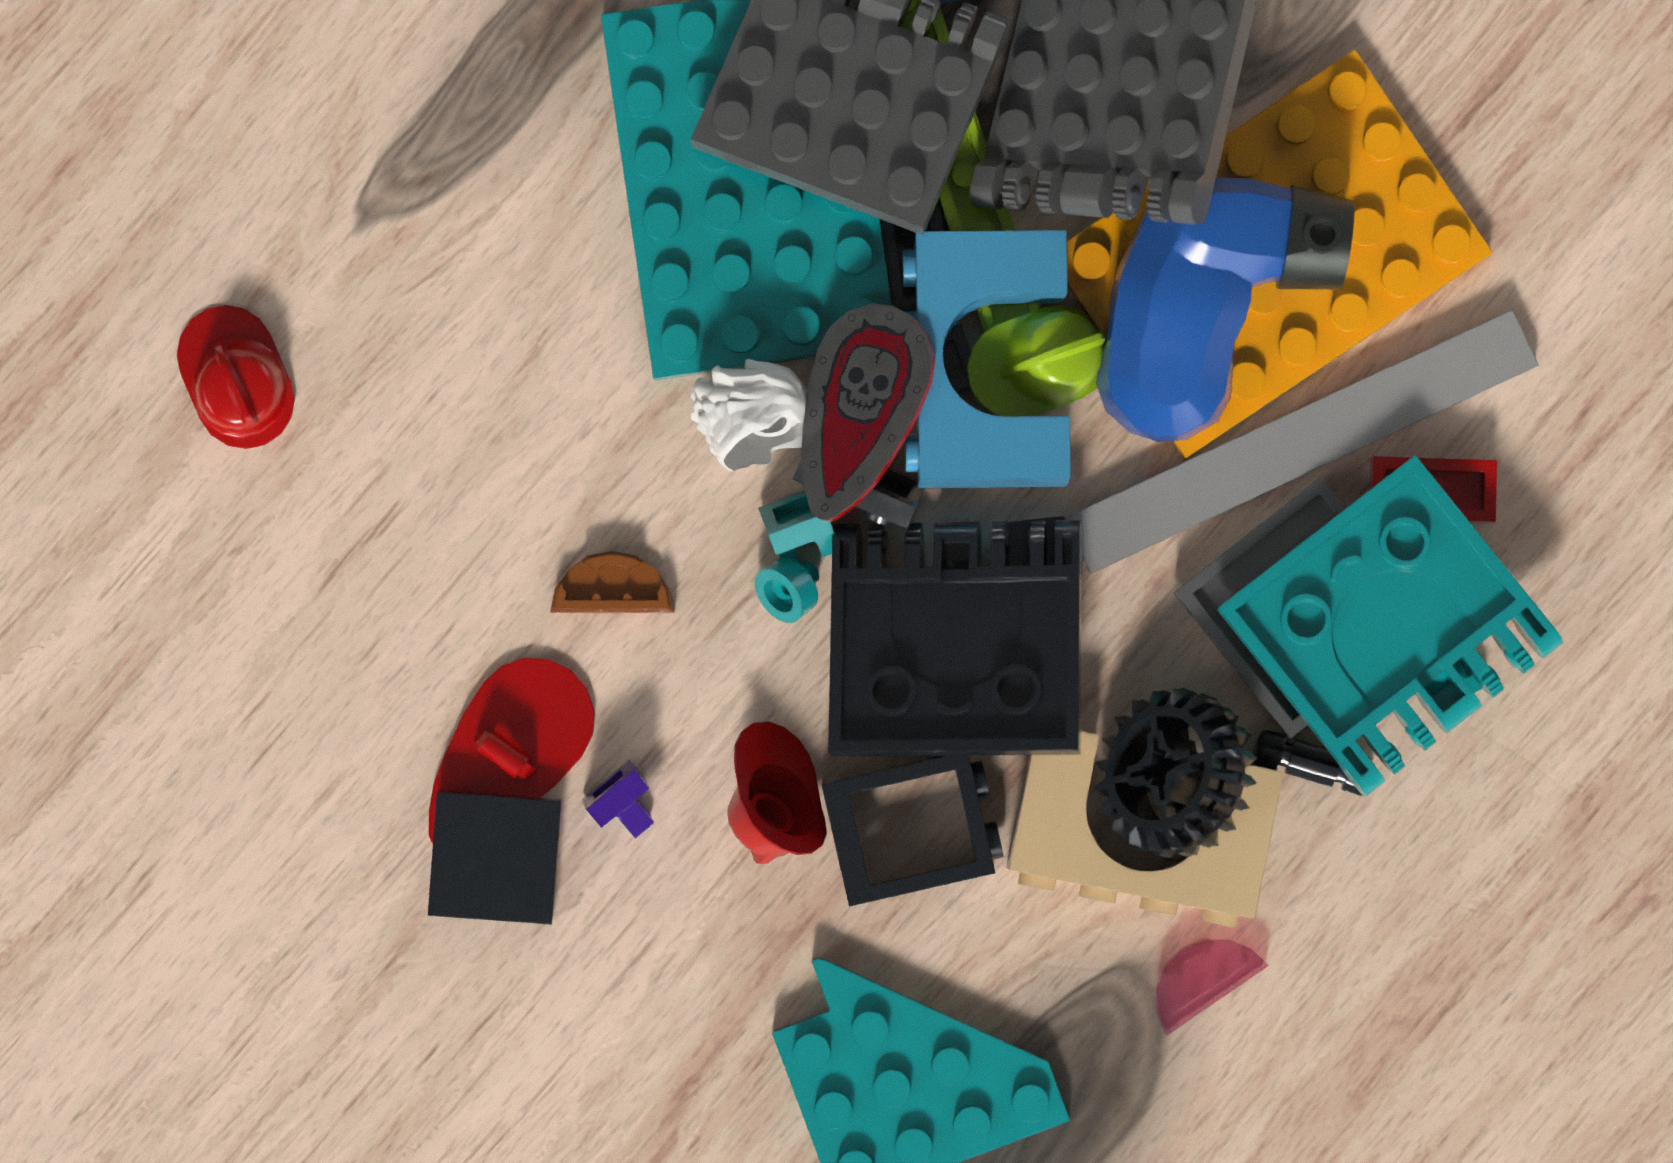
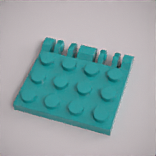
(1383, 614)

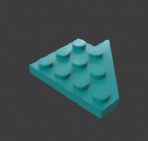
(907, 1081)

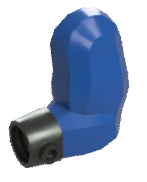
(1189, 293)

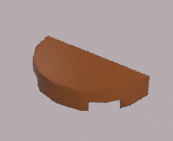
(612, 585)

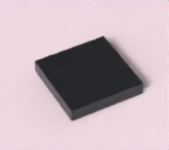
(494, 857)

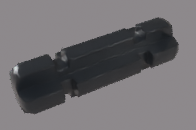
(1300, 760)

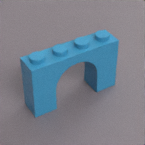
(952, 278)

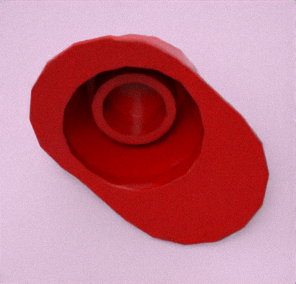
(235, 377)
(776, 794)

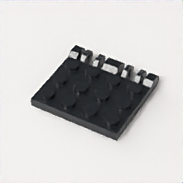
(956, 649)

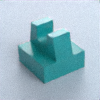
(793, 525)

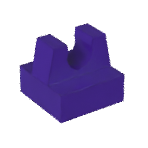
(619, 798)

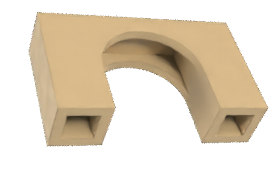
(1056, 844)

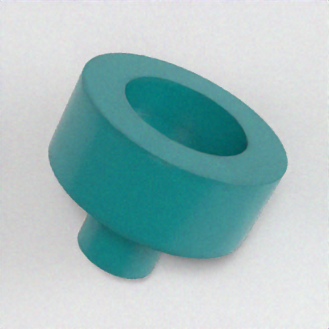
(787, 588)

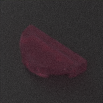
(1200, 977)

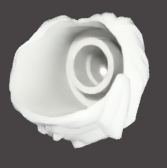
(749, 412)

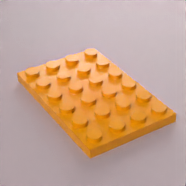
(1406, 241)

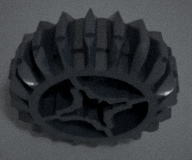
(1190, 787)

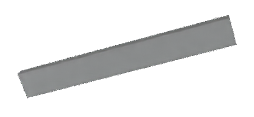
(1303, 440)

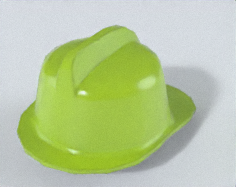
(1036, 362)

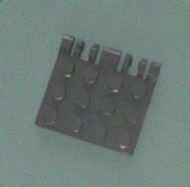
(1113, 98)
(851, 100)

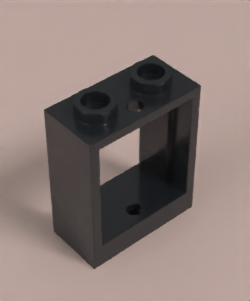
(983, 836)

